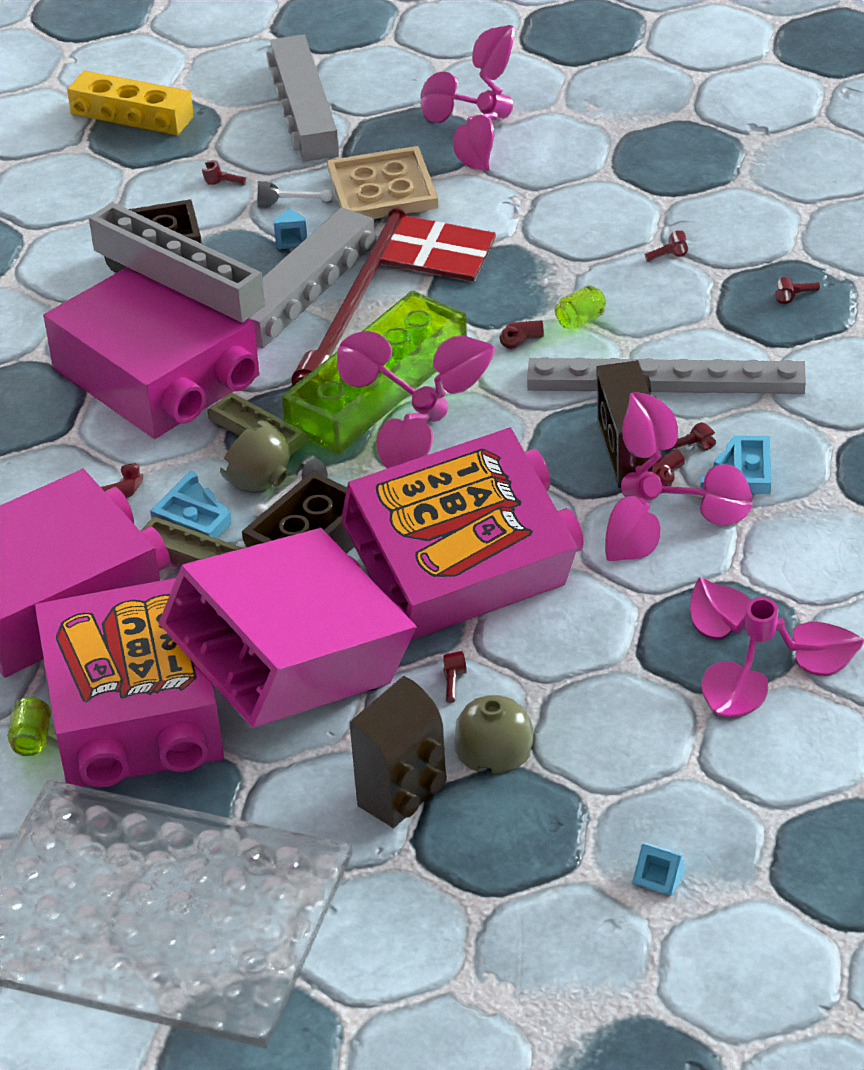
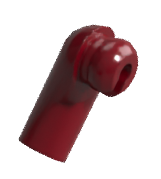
(517, 332)
(666, 465)
(130, 482)

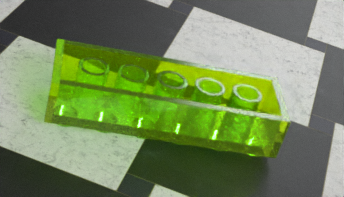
(338, 413)

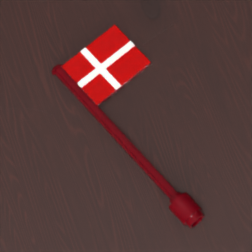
(409, 245)

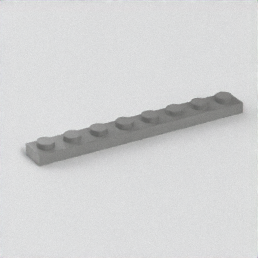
(674, 375)

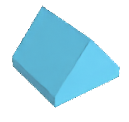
(289, 230)
(658, 869)

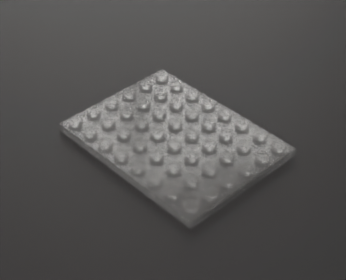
(162, 911)

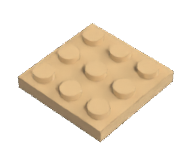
(383, 181)

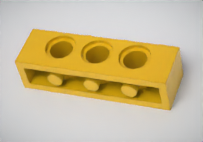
(130, 102)

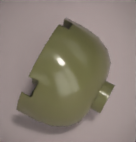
(257, 459)
(493, 734)

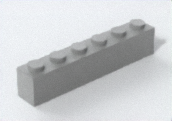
(302, 98)
(177, 262)
(311, 271)

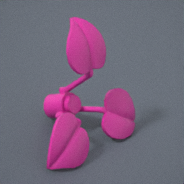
(475, 139)
(460, 365)
(631, 528)
(736, 690)

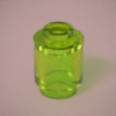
(580, 307)
(29, 726)

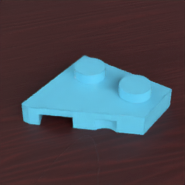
(752, 458)
(193, 507)

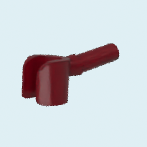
(214, 175)
(676, 246)
(787, 290)
(699, 434)
(453, 665)

